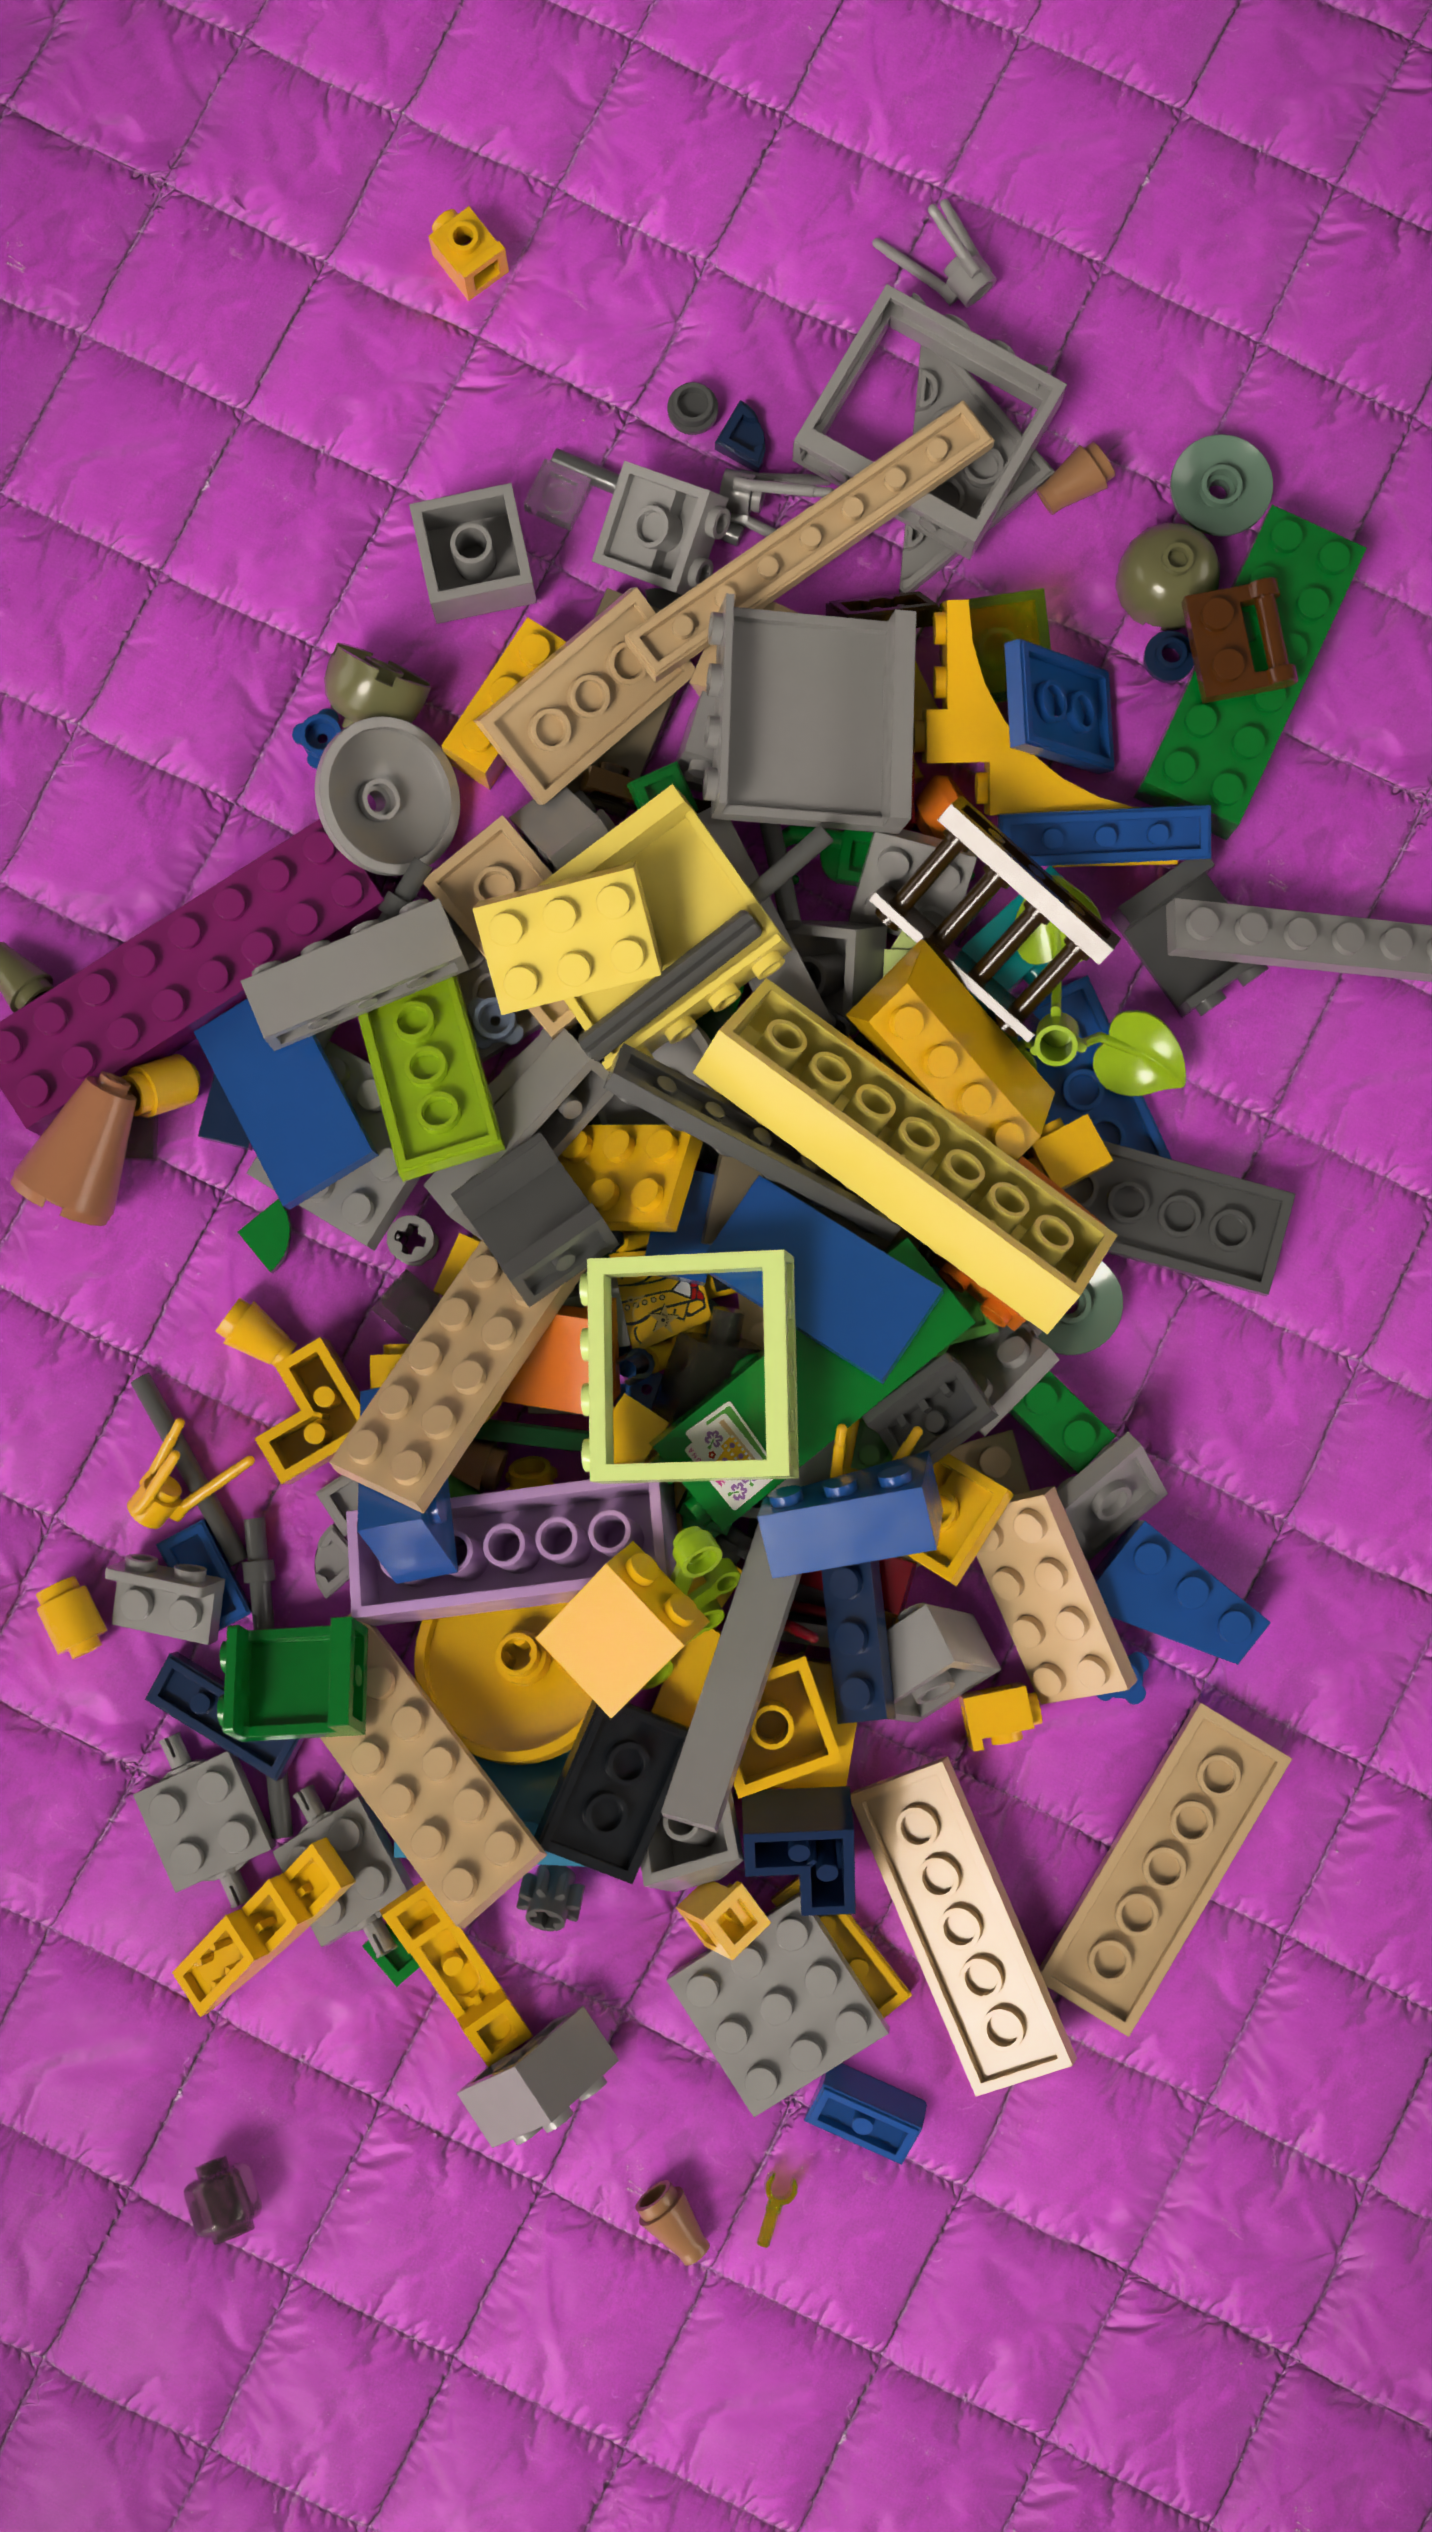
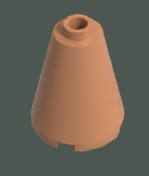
(81, 1152)

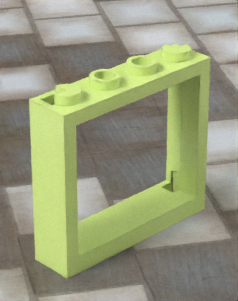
(779, 1364)

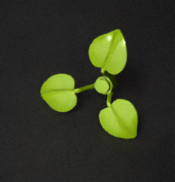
(1136, 1055)

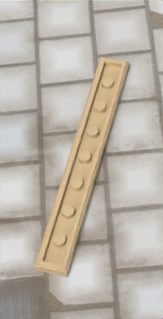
(813, 537)

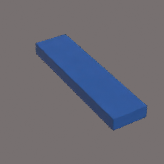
(1111, 834)

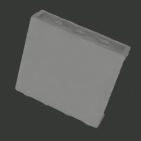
(811, 719)

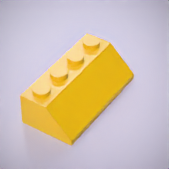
(954, 1051)

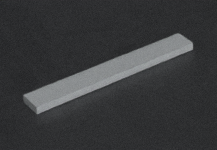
(736, 1679)

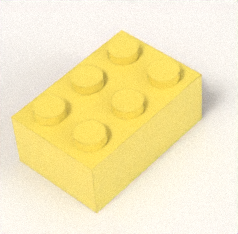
(568, 938)

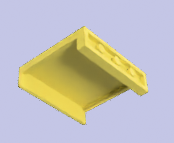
(688, 896)

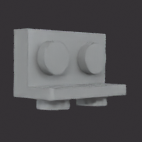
(165, 1599)

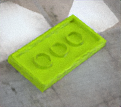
(431, 1081)

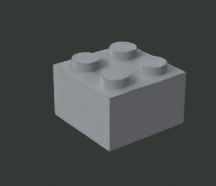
(473, 553)

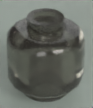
(222, 2200)

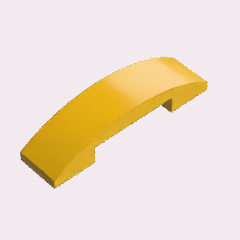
(457, 1973)

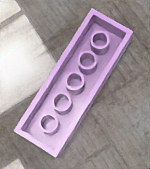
(519, 1550)

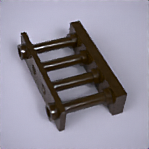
(1044, 903)

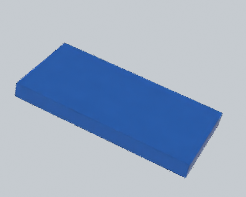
(1077, 1089)
(286, 1105)
(845, 1288)

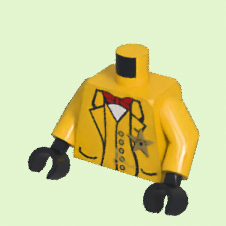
(659, 1309)

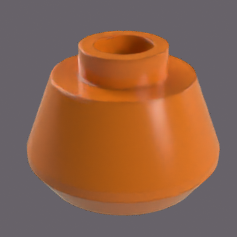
(932, 803)

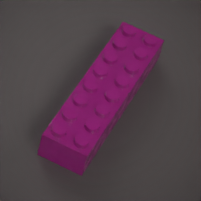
(179, 973)

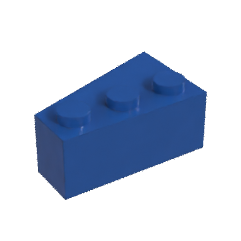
(853, 1517)
(404, 1539)
(1171, 1595)

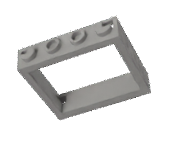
(956, 342)

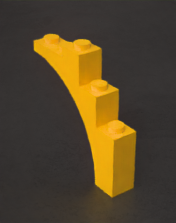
(974, 731)

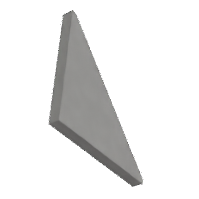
(939, 389)

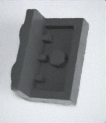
(939, 1400)

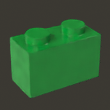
(1061, 1424)

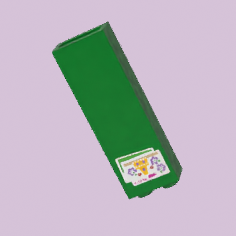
(829, 1393)

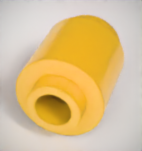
(163, 1085)
(70, 1617)

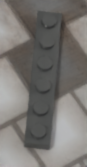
(735, 1134)

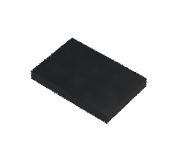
(612, 1790)

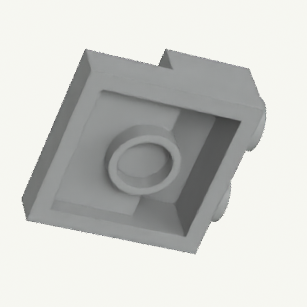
(661, 529)

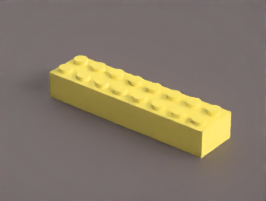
(905, 1155)

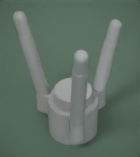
(967, 273)
(748, 489)

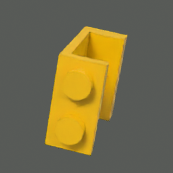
(622, 1628)

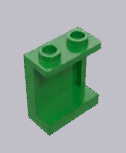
(294, 1681)

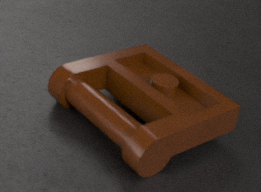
(1222, 645)

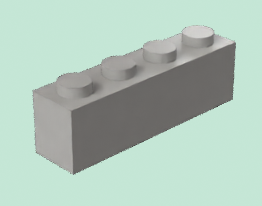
(354, 973)
(551, 1097)

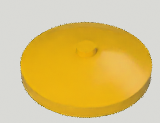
(501, 1684)

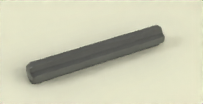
(670, 985)

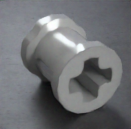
(405, 1226)

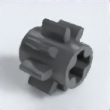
(550, 1897)

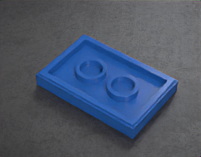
(1059, 707)

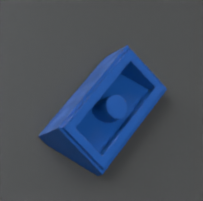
(867, 2112)

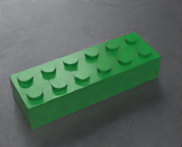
(1222, 747)

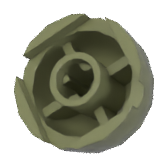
(1163, 569)
(370, 688)

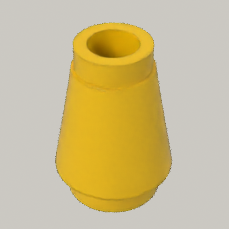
(255, 1333)

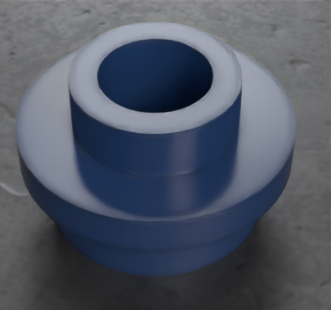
(1158, 666)

